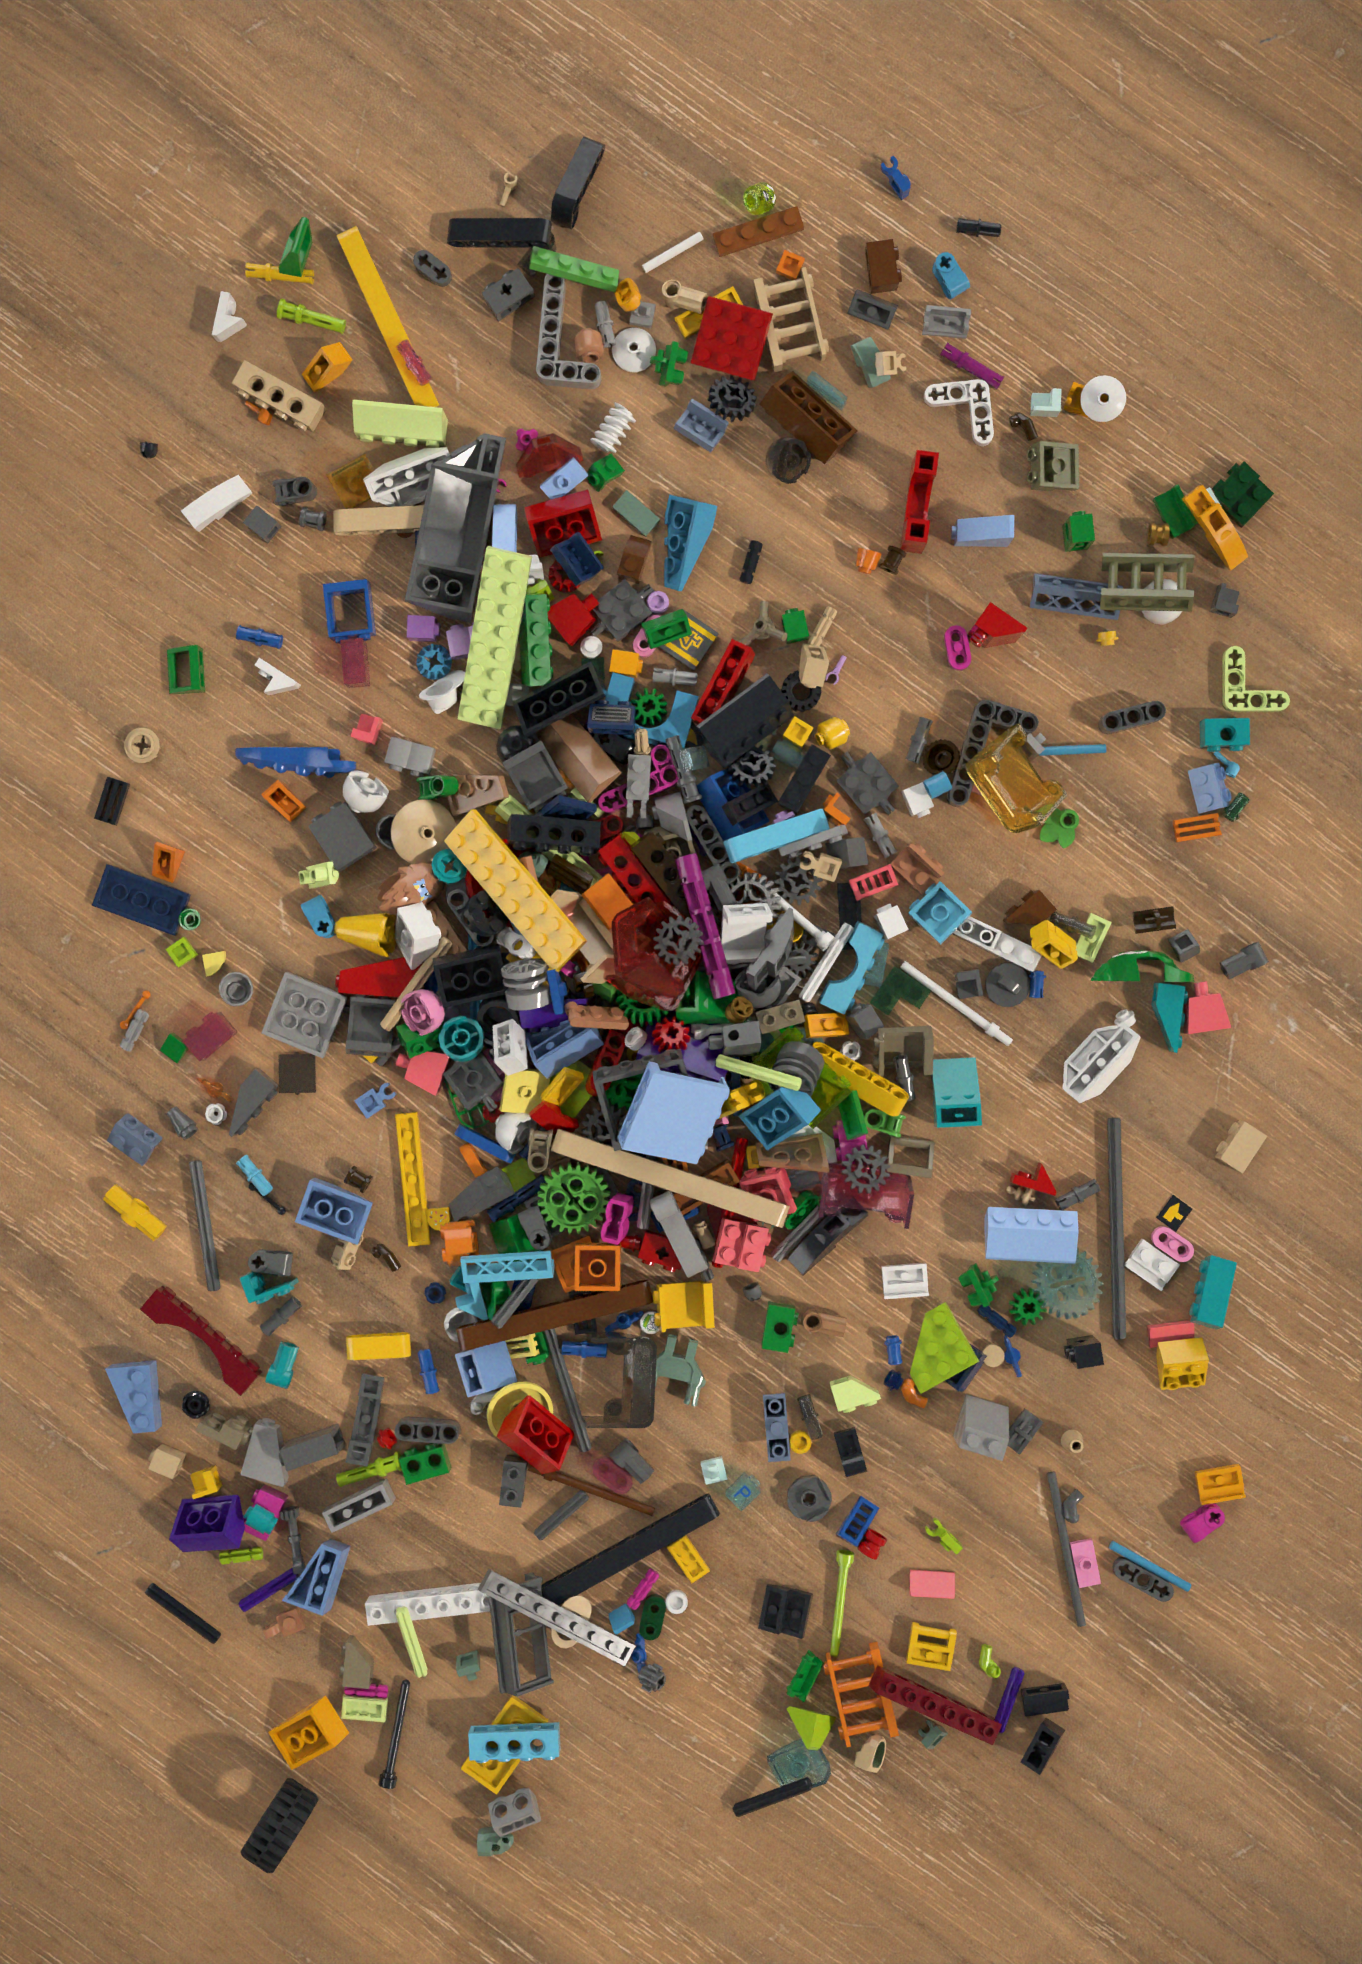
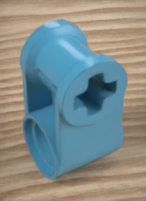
(952, 279)
(317, 913)

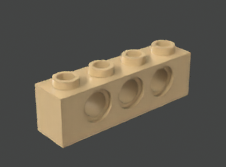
(250, 376)

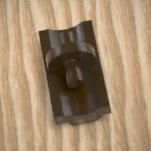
(1154, 920)

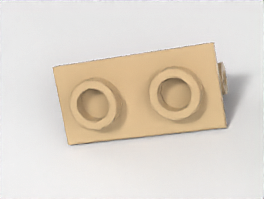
(344, 1256)

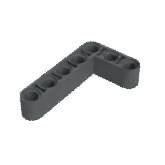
(978, 744)

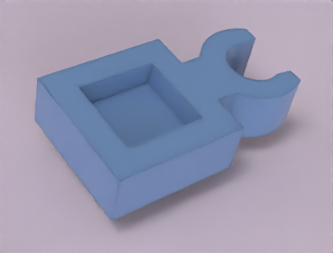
(372, 1101)

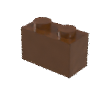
(882, 266)

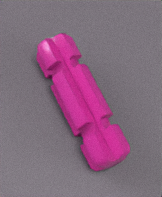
(642, 1589)
(380, 1691)

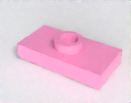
(1085, 1563)

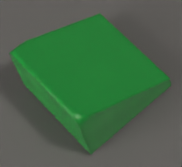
(174, 1047)

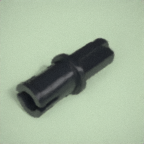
(978, 227)

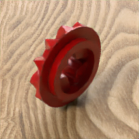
(556, 579)

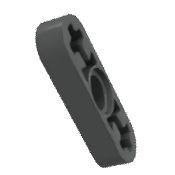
(1125, 1576)

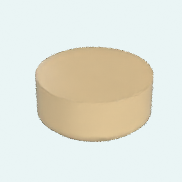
(994, 1354)

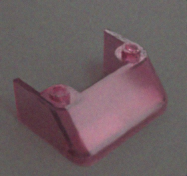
(893, 1198)

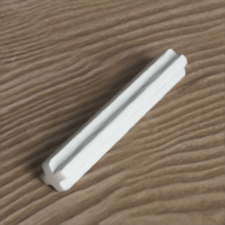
(826, 962)

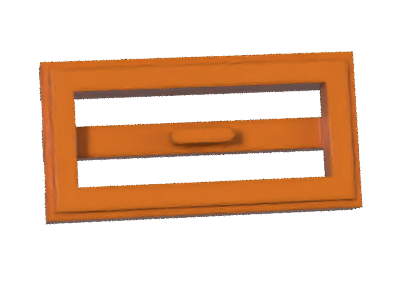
(1215, 824)

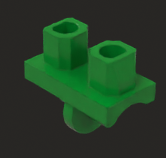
(667, 361)
(982, 1283)

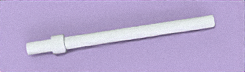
(991, 1028)

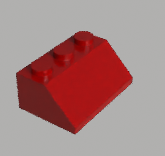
(560, 519)
(995, 628)
(536, 1435)

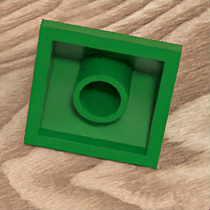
(511, 1236)

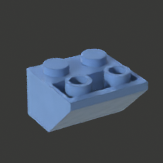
(485, 1368)

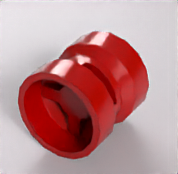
(872, 1544)

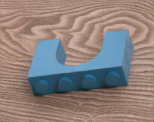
(677, 723)

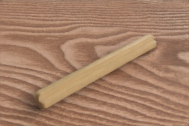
(416, 983)

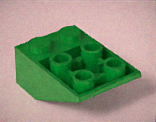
(700, 1006)

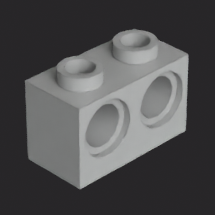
(515, 1817)

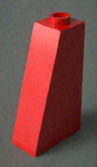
(377, 979)

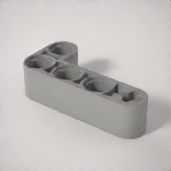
(678, 1233)

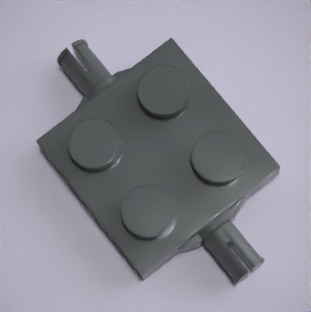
(621, 610)
(867, 783)
(474, 1081)

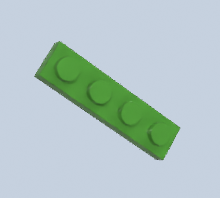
(574, 269)

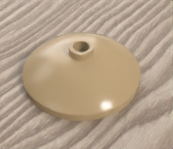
(409, 829)

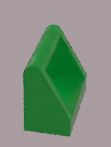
(297, 249)
(196, 670)

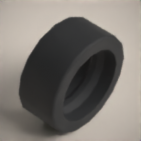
(485, 1021)

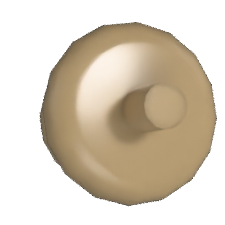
(1026, 1196)

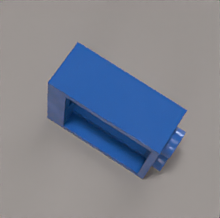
(348, 588)

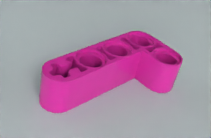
(657, 776)

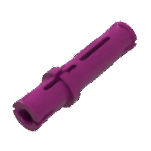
(971, 365)

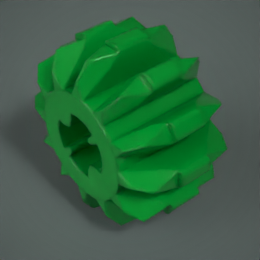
(644, 700)
(1026, 1314)

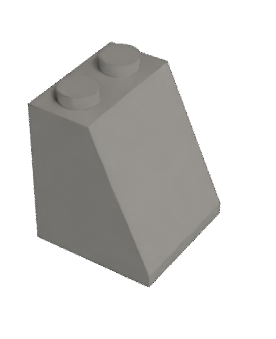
(983, 1427)

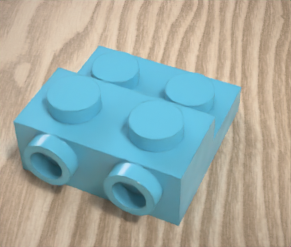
(939, 912)

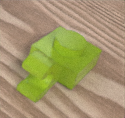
(948, 1541)

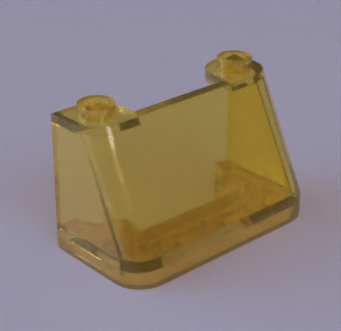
(1013, 784)

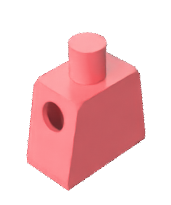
(1204, 1011)
(425, 1070)

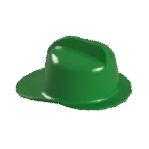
(494, 1295)

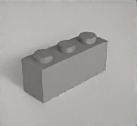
(359, 1505)

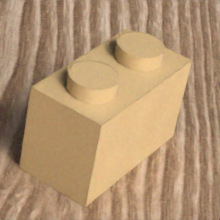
(1240, 1146)

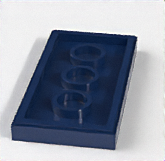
(140, 899)

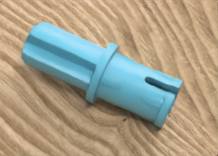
(254, 1175)

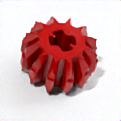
(673, 1028)

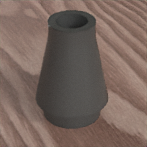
(183, 1125)

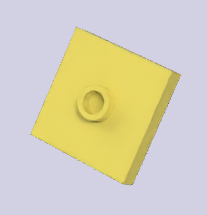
(523, 1091)

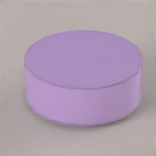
(658, 602)

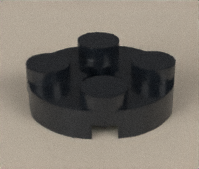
(479, 923)

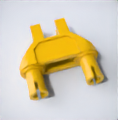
(743, 1097)

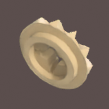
(137, 736)

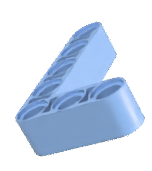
(505, 527)

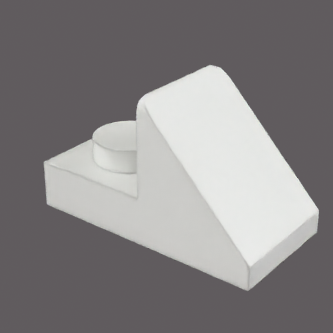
(224, 323)
(279, 682)

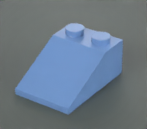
(334, 1211)

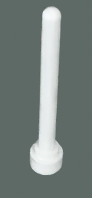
(822, 938)

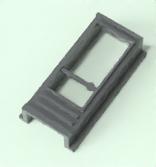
(506, 1645)

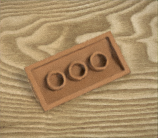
(579, 756)

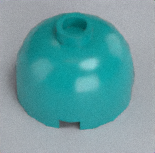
(459, 1041)

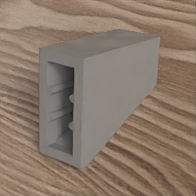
(263, 1454)

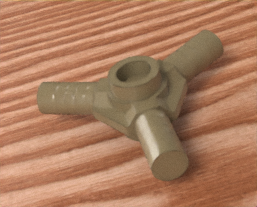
(763, 627)

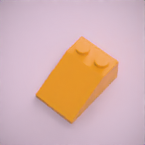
(309, 1733)

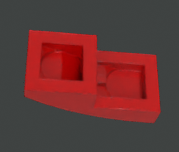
(551, 1118)

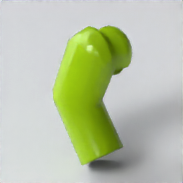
(986, 1663)

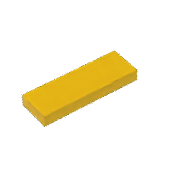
(690, 321)

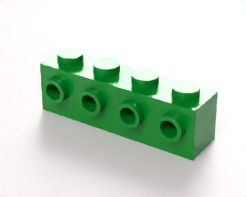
(534, 641)

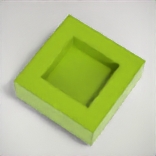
(181, 952)

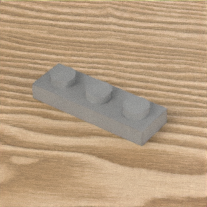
(814, 841)

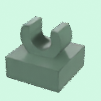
(468, 1665)
(934, 1736)

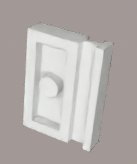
(1151, 1264)
(905, 1280)

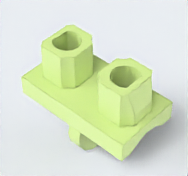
(319, 875)

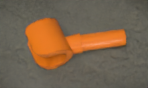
(264, 416)

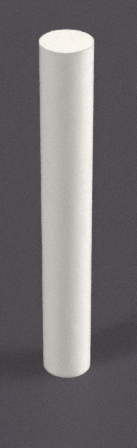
(672, 252)

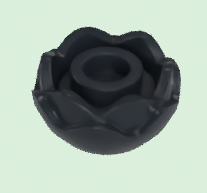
(195, 1411)

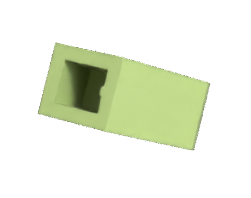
(852, 1392)

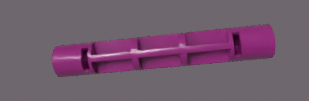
(702, 914)

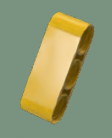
(378, 1346)

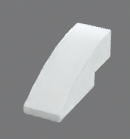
(216, 502)

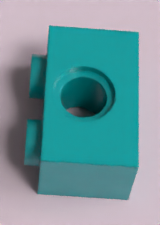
(1236, 727)

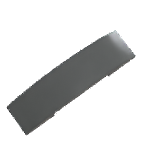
(365, 1420)

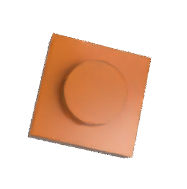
(790, 265)

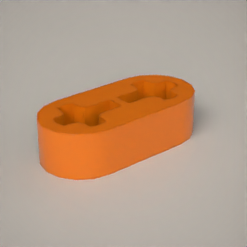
(473, 1159)

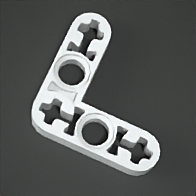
(968, 396)

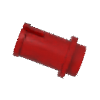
(631, 1242)

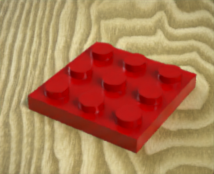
(731, 338)

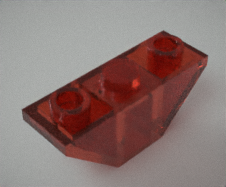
(547, 455)

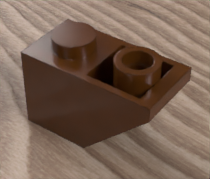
(1032, 911)

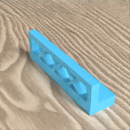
(507, 1270)

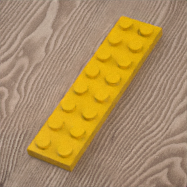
(515, 890)

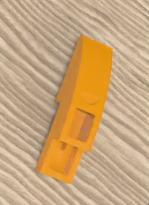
(1217, 527)

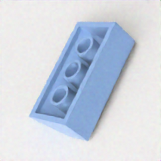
(1031, 1235)

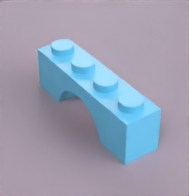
(839, 993)

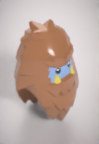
(409, 887)

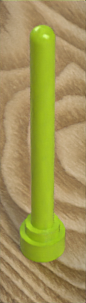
(844, 1559)

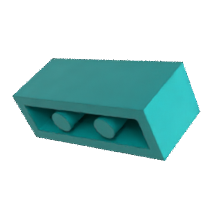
(1212, 1292)

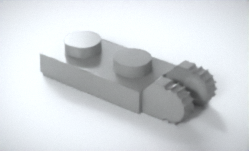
(638, 782)

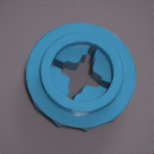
(437, 671)

